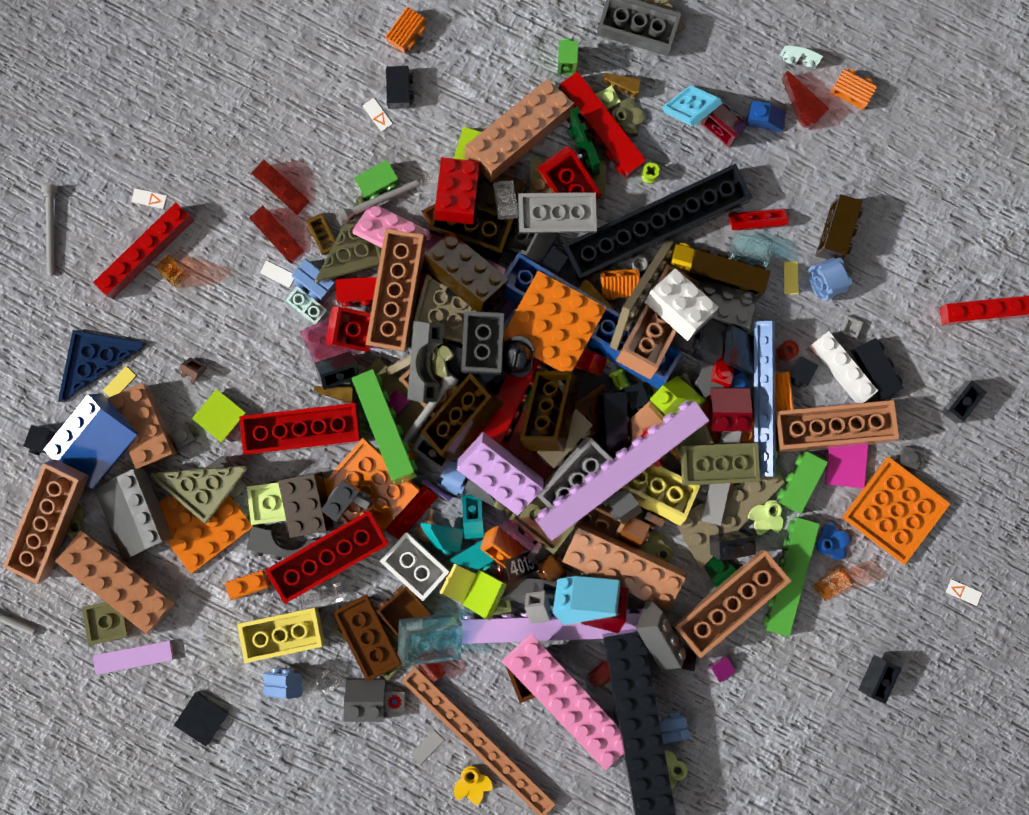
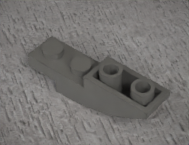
(517, 589)

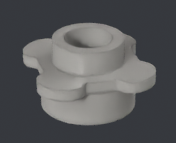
(639, 259)

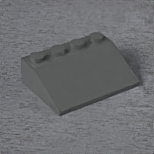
(133, 513)

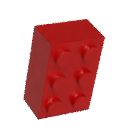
(456, 190)

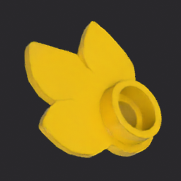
(472, 787)

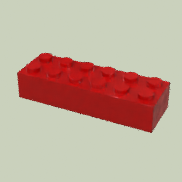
(300, 429)
(327, 557)

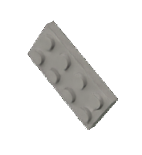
(557, 212)

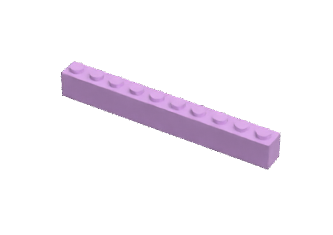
(621, 470)
(518, 628)

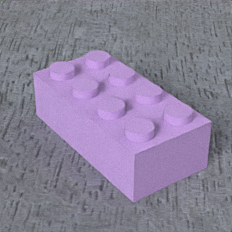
(500, 473)

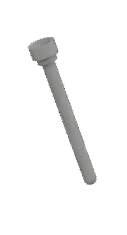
(50, 193)
(344, 215)
(447, 382)

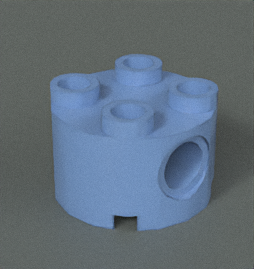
(829, 278)

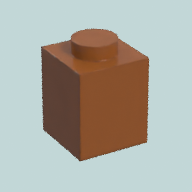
(635, 532)

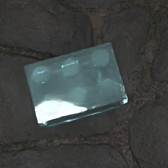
(430, 639)

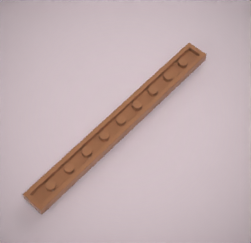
(478, 742)

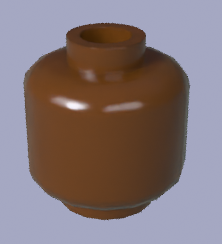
(551, 568)

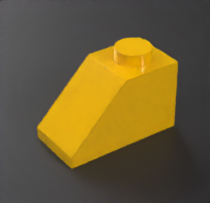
(682, 257)

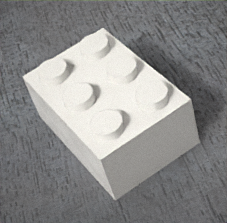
(681, 304)
(415, 566)

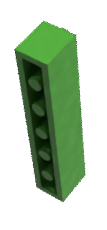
(384, 427)
(794, 564)

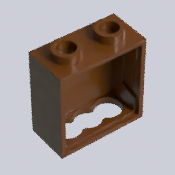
(402, 606)

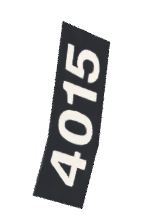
(519, 566)

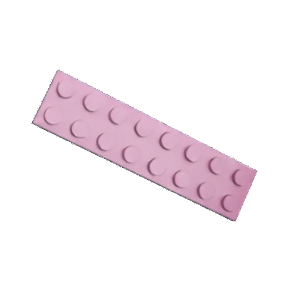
(377, 219)
(566, 700)

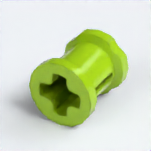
(649, 179)
(619, 379)

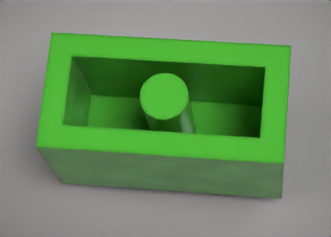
(567, 57)
(377, 180)

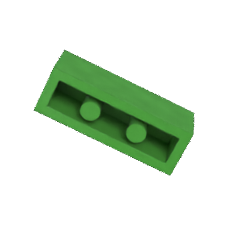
(801, 482)

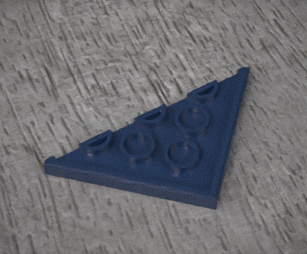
(92, 357)

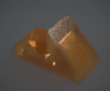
(172, 271)
(833, 582)

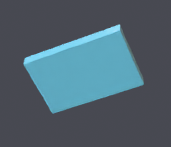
(692, 105)

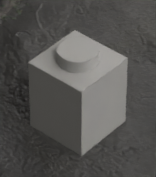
(537, 607)

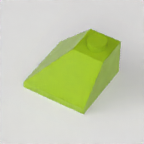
(673, 394)

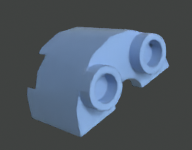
(451, 479)

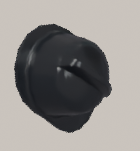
(517, 356)

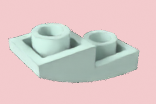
(792, 54)
(306, 305)

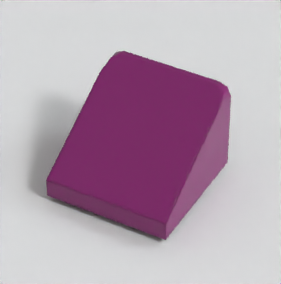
(398, 402)
(722, 668)

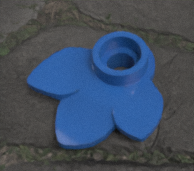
(835, 539)

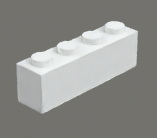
(843, 368)

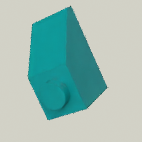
(472, 517)
(443, 537)
(473, 558)

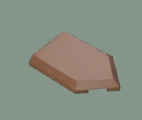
(644, 418)

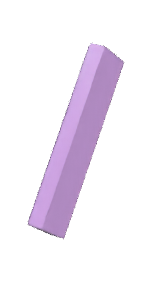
(133, 657)

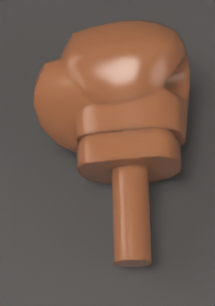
(420, 533)

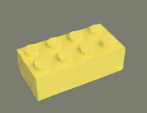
(663, 493)
(281, 634)

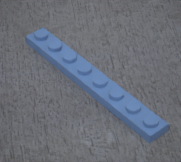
(765, 396)

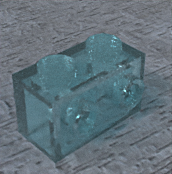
(750, 249)

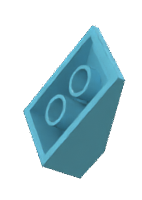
(585, 599)

